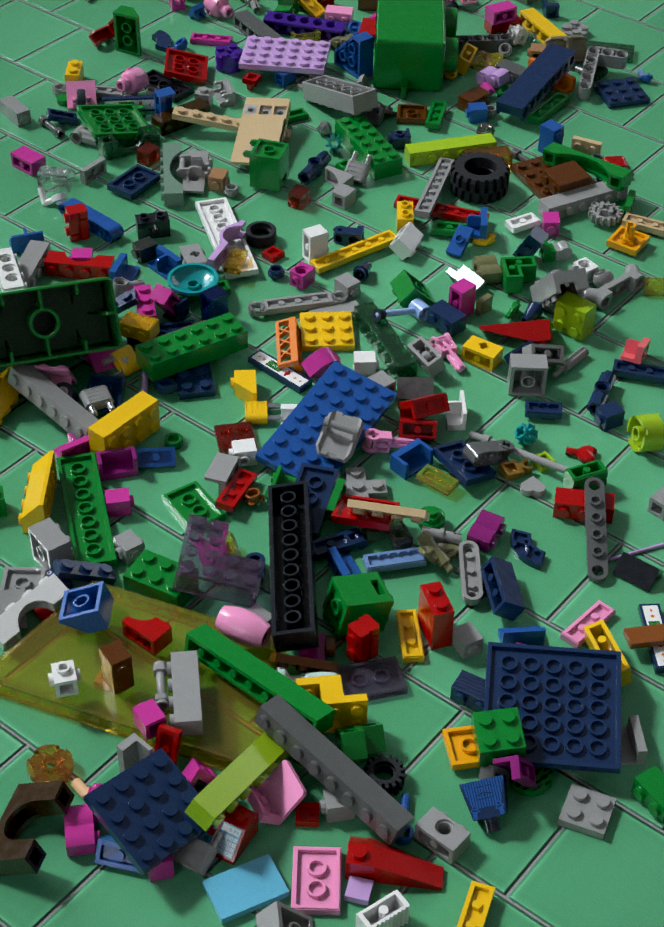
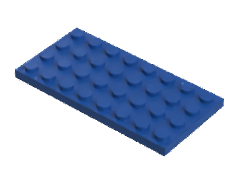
(336, 390)

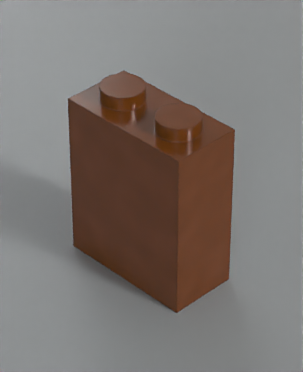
(564, 177)

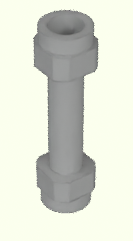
(160, 673)

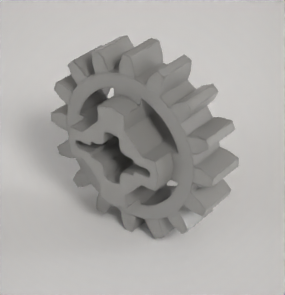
(605, 213)

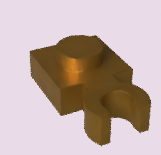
(512, 470)

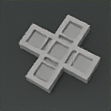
(359, 486)

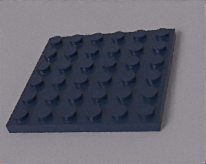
(563, 701)

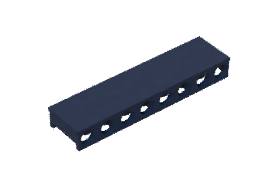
(536, 81)

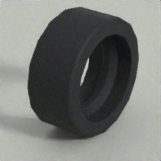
(261, 227)

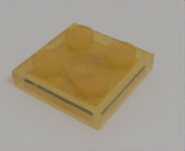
(484, 59)

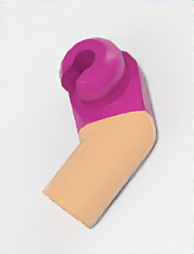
(81, 788)

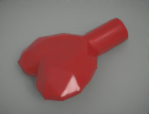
(584, 453)

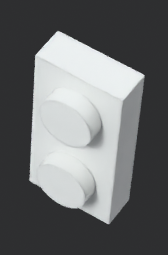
(522, 222)

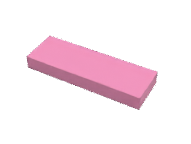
(574, 633)

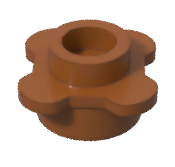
(253, 496)

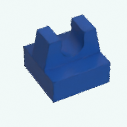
(197, 10)

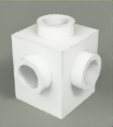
(518, 34)
(64, 678)

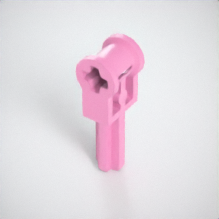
(447, 349)
(382, 441)

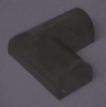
(398, 535)

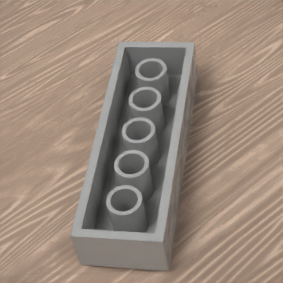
(340, 94)

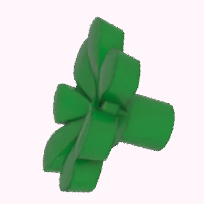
(514, 311)

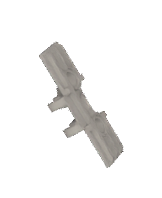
(196, 169)

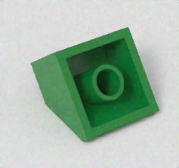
(408, 288)

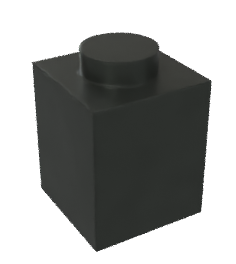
(144, 250)

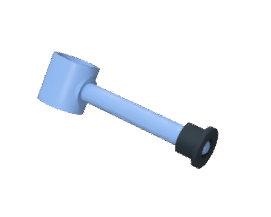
(416, 307)

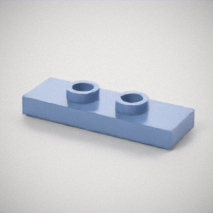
(393, 560)

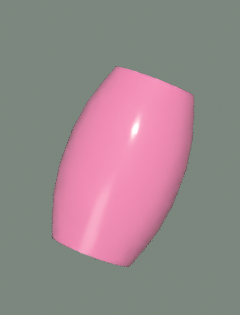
(243, 626)

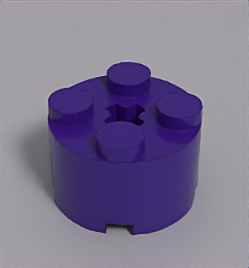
(228, 58)

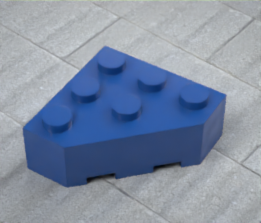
(356, 55)

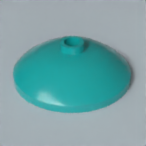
(192, 279)

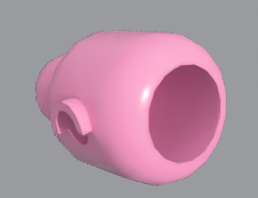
(218, 8)
(132, 81)

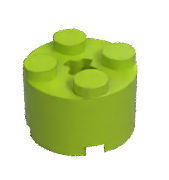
(646, 432)

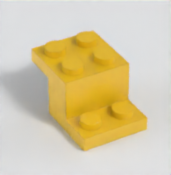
(349, 709)

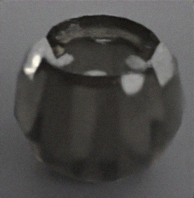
(485, 127)

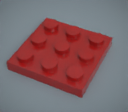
(185, 66)

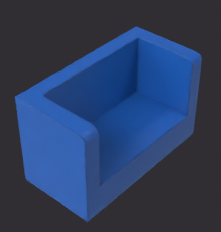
(163, 99)
(411, 458)

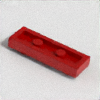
(235, 490)

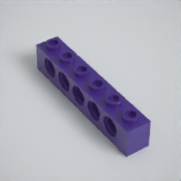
(286, 23)

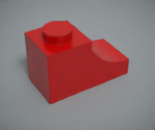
(150, 634)

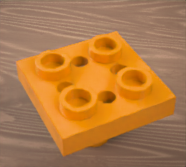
(628, 239)

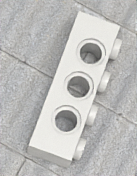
(10, 271)

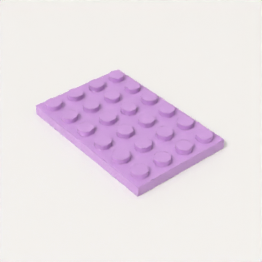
(285, 55)

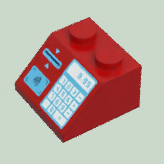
(237, 832)

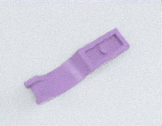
(227, 234)

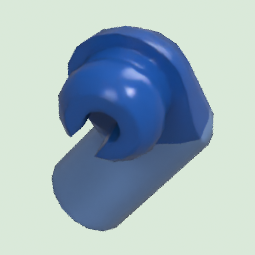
(645, 78)

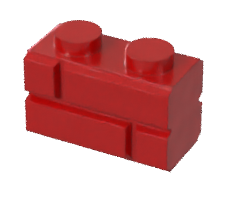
(77, 222)
(417, 428)
(363, 639)

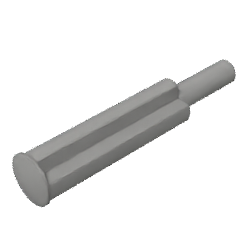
(571, 361)

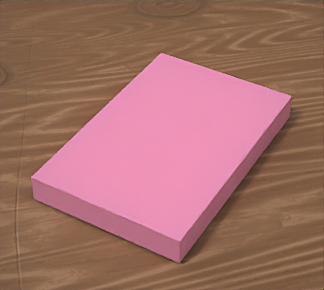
(316, 880)

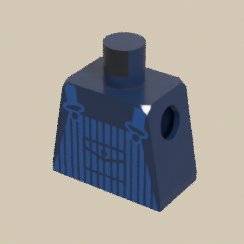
(487, 800)

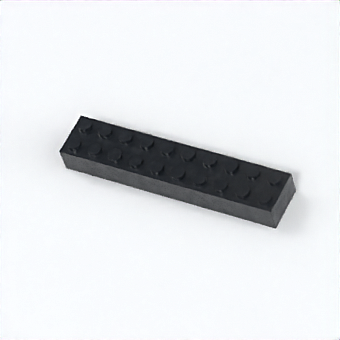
(292, 567)

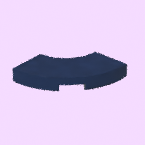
(163, 40)
(526, 550)

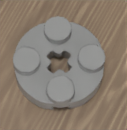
(575, 28)

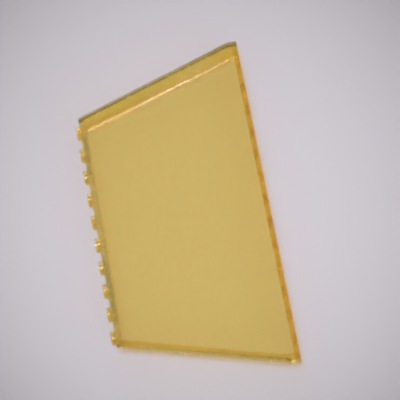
(225, 708)

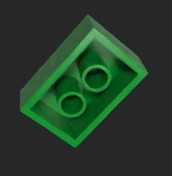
(153, 577)

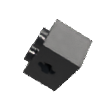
(153, 225)

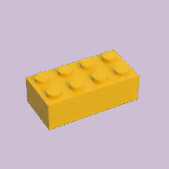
(126, 424)

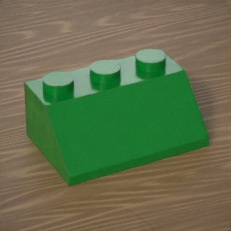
(127, 30)

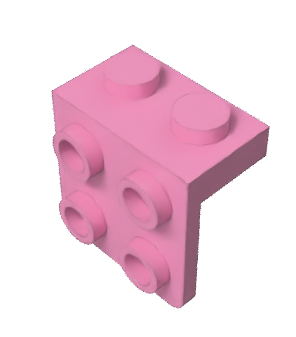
(277, 795)

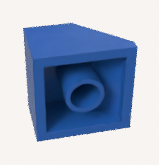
(87, 608)

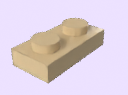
(586, 145)

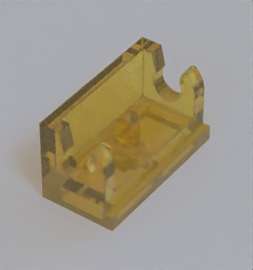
(315, 36)

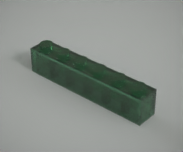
(385, 342)

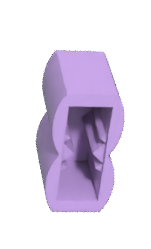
(494, 76)

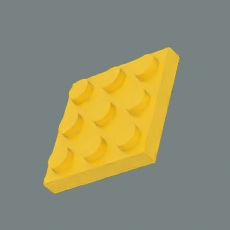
(327, 330)

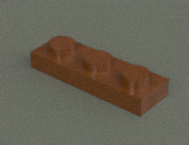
(302, 663)

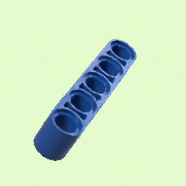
(98, 223)

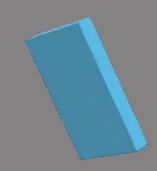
(245, 888)

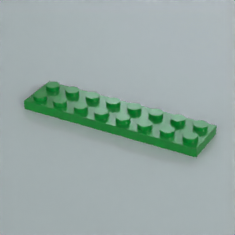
(86, 509)

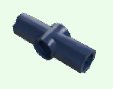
(314, 167)
(601, 391)

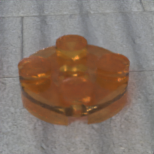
(50, 754)

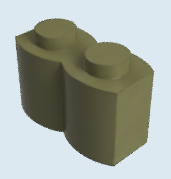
(487, 268)

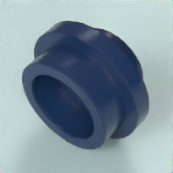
(276, 272)

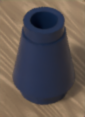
(362, 271)
(533, 312)

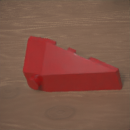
(537, 330)
(390, 865)

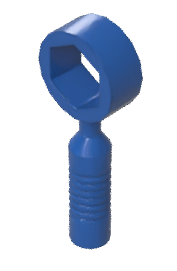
(405, 802)

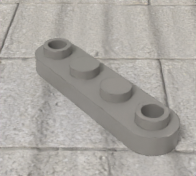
(470, 573)

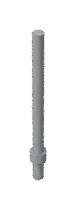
(522, 453)

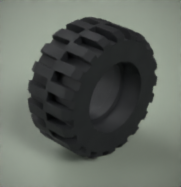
(479, 177)

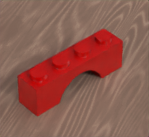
(59, 265)

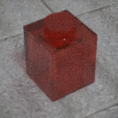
(148, 154)
(299, 197)

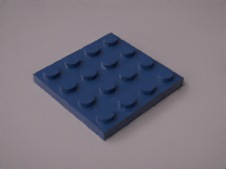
(146, 810)

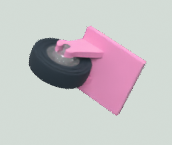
(80, 93)

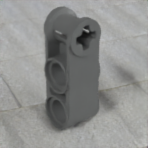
(488, 452)

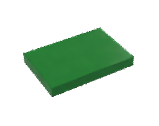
(192, 500)

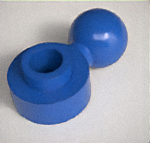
(180, 44)

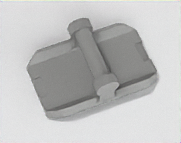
(339, 436)

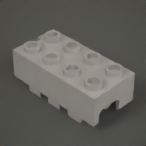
(557, 283)

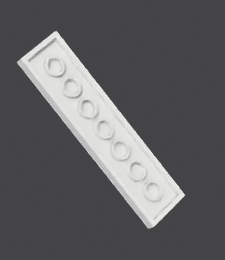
(215, 216)

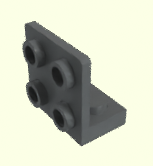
(377, 114)

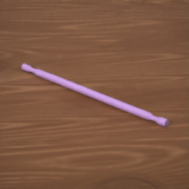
(638, 551)

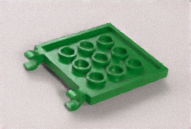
(115, 119)

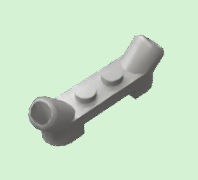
(630, 280)

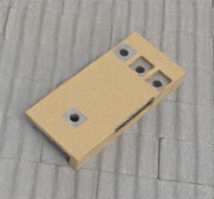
(263, 120)

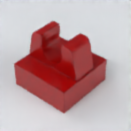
(251, 80)

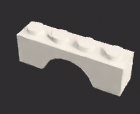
(46, 595)

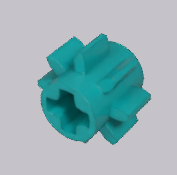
(334, 139)
(526, 434)

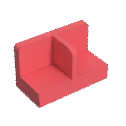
(635, 350)

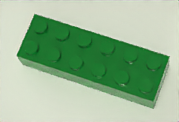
(364, 138)
(191, 346)

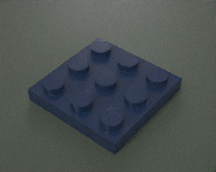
(621, 93)

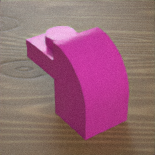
(319, 362)

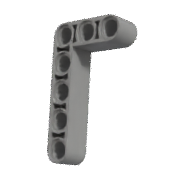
(601, 57)

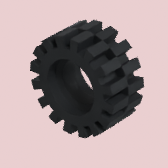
(389, 766)

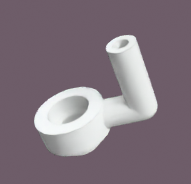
(55, 199)

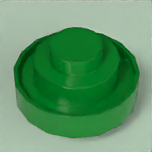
(436, 519)

